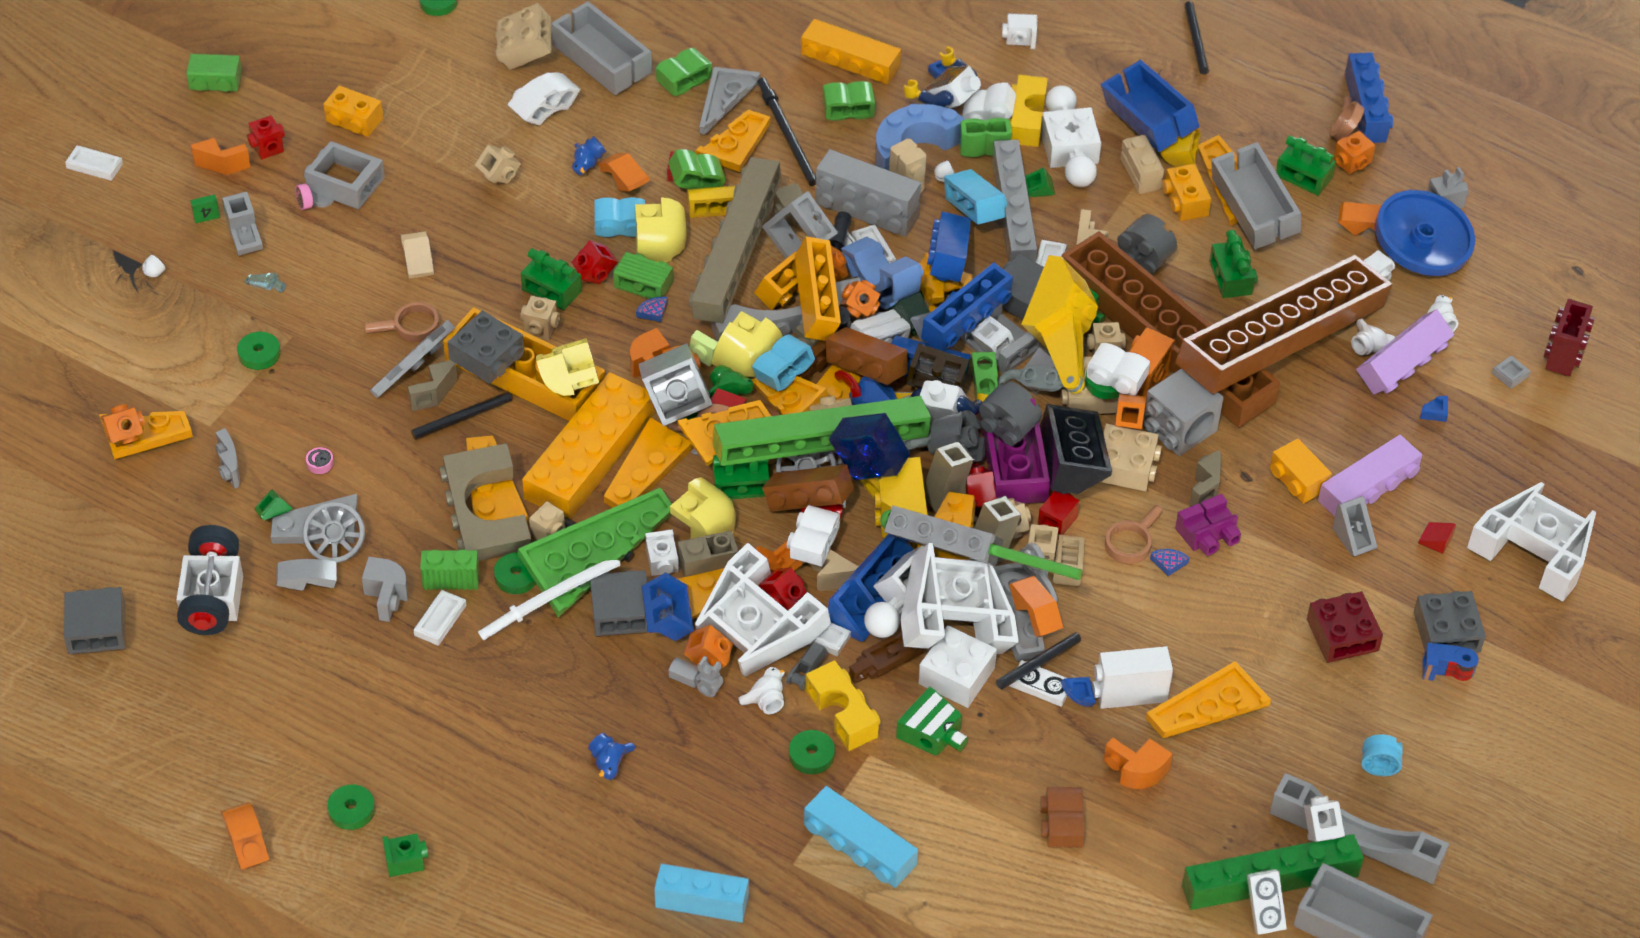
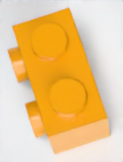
(353, 111)
(1187, 192)
(779, 284)
(1299, 470)

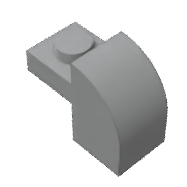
(241, 223)
(388, 582)

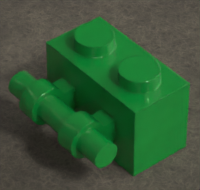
(1306, 165)
(1232, 267)
(550, 279)
(741, 479)

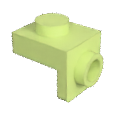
(703, 347)

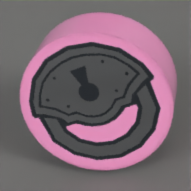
(304, 196)
(319, 460)

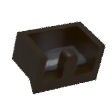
(936, 365)

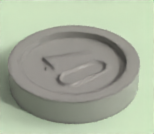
(320, 200)

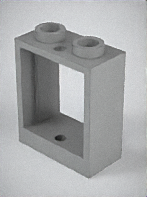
(349, 194)
(803, 211)

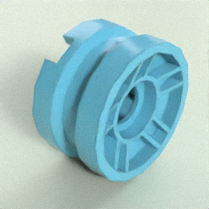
(1382, 755)

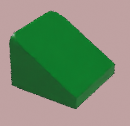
(1039, 183)
(272, 505)

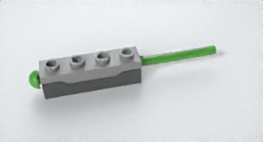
(963, 541)

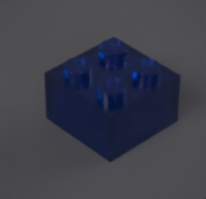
(869, 446)

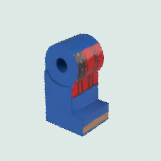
(1448, 661)

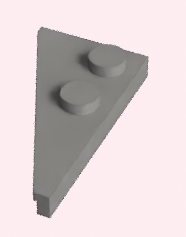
(724, 92)
(414, 358)

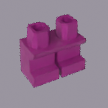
(1207, 524)

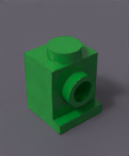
(404, 854)

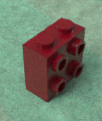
(1569, 337)
(1344, 626)

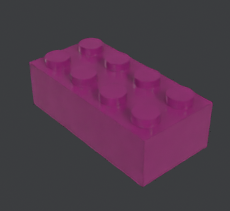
(1018, 469)

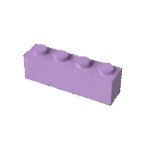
(1405, 352)
(1372, 475)

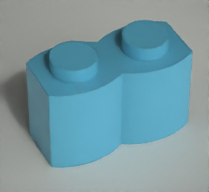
(615, 216)
(783, 362)

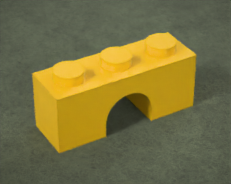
(1028, 109)
(833, 687)

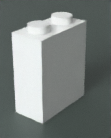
(1132, 677)

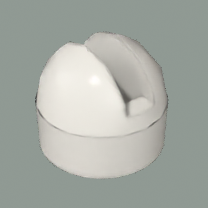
(942, 170)
(153, 266)

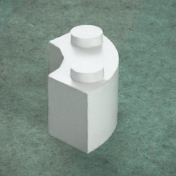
(543, 97)

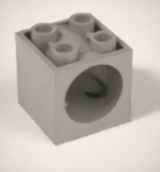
(675, 384)
(1181, 412)

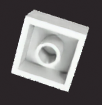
(957, 666)

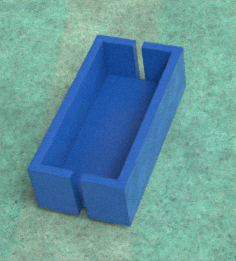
(1150, 105)

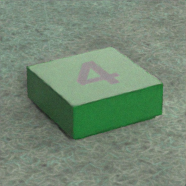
(205, 208)

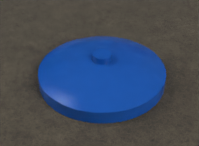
(1425, 232)

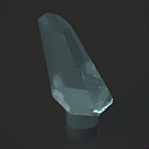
(266, 281)

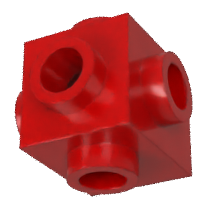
(266, 137)
(594, 262)
(784, 587)

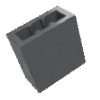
(1025, 279)
(486, 347)
(618, 603)
(94, 620)
(1450, 620)

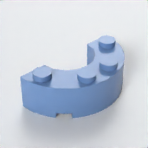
(920, 123)
(893, 280)

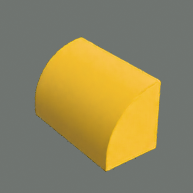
(1184, 150)
(709, 201)

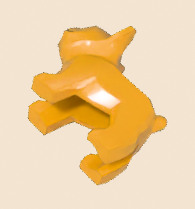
(936, 290)

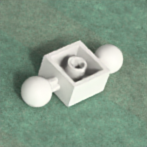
(1070, 137)
(884, 617)

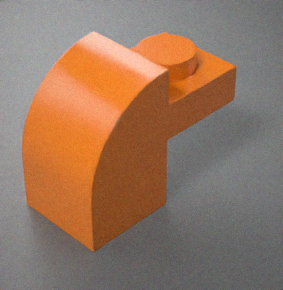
(646, 347)
(1130, 411)
(1141, 768)
(245, 835)

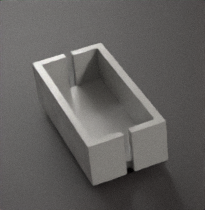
(601, 48)
(868, 192)
(1256, 196)
(1352, 909)

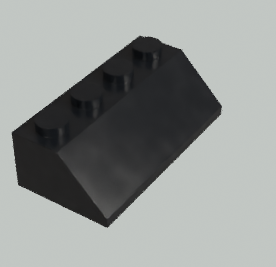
(1074, 448)

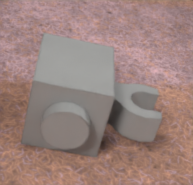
(1450, 187)

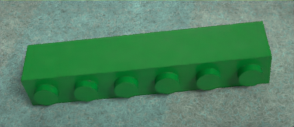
(1297, 865)

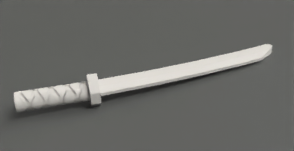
(518, 612)

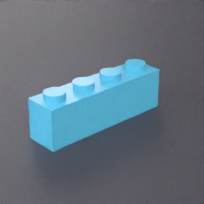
(860, 837)

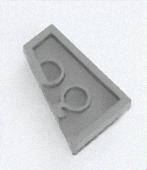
(288, 527)

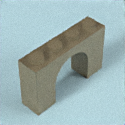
(949, 474)
(463, 475)

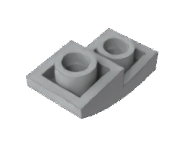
(228, 459)
(298, 572)

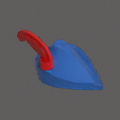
(867, 390)

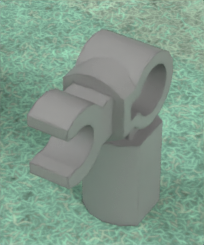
(704, 676)

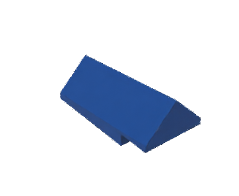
(857, 593)

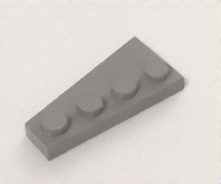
(1028, 644)

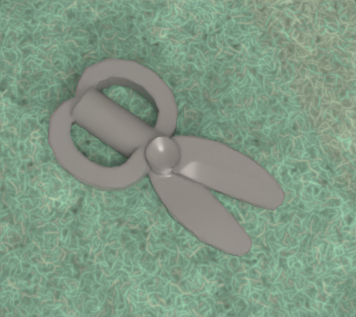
(1041, 575)

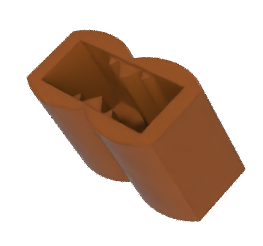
(1063, 817)

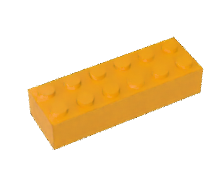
(524, 377)
(589, 445)

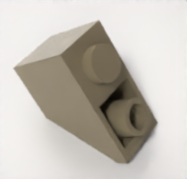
(706, 553)

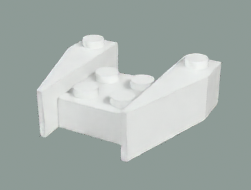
(1542, 529)
(955, 592)
(754, 618)

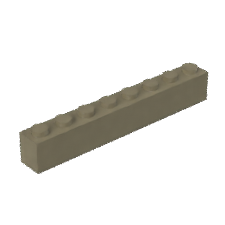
(735, 240)

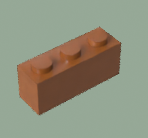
(866, 355)
(808, 487)

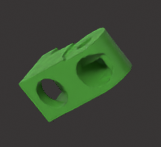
(984, 375)

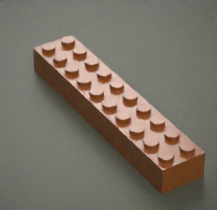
(1141, 301)
(1282, 324)

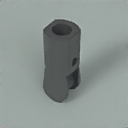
(810, 661)

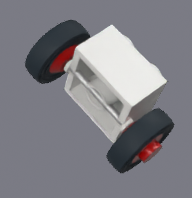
(210, 581)

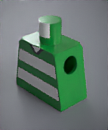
(931, 724)

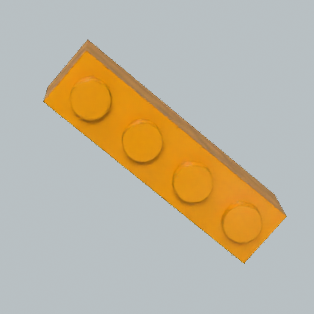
(851, 51)
(817, 288)

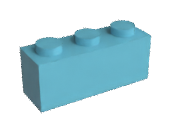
(975, 196)
(701, 893)

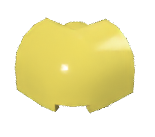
(660, 230)
(744, 343)
(568, 367)
(705, 509)

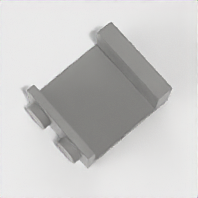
(1014, 354)

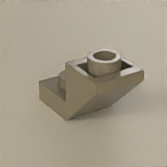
(431, 393)
(1207, 477)

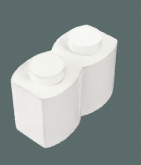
(991, 103)
(1118, 369)
(813, 535)

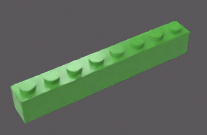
(810, 430)

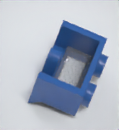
(667, 607)

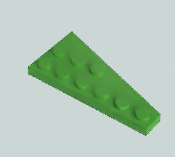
(592, 542)

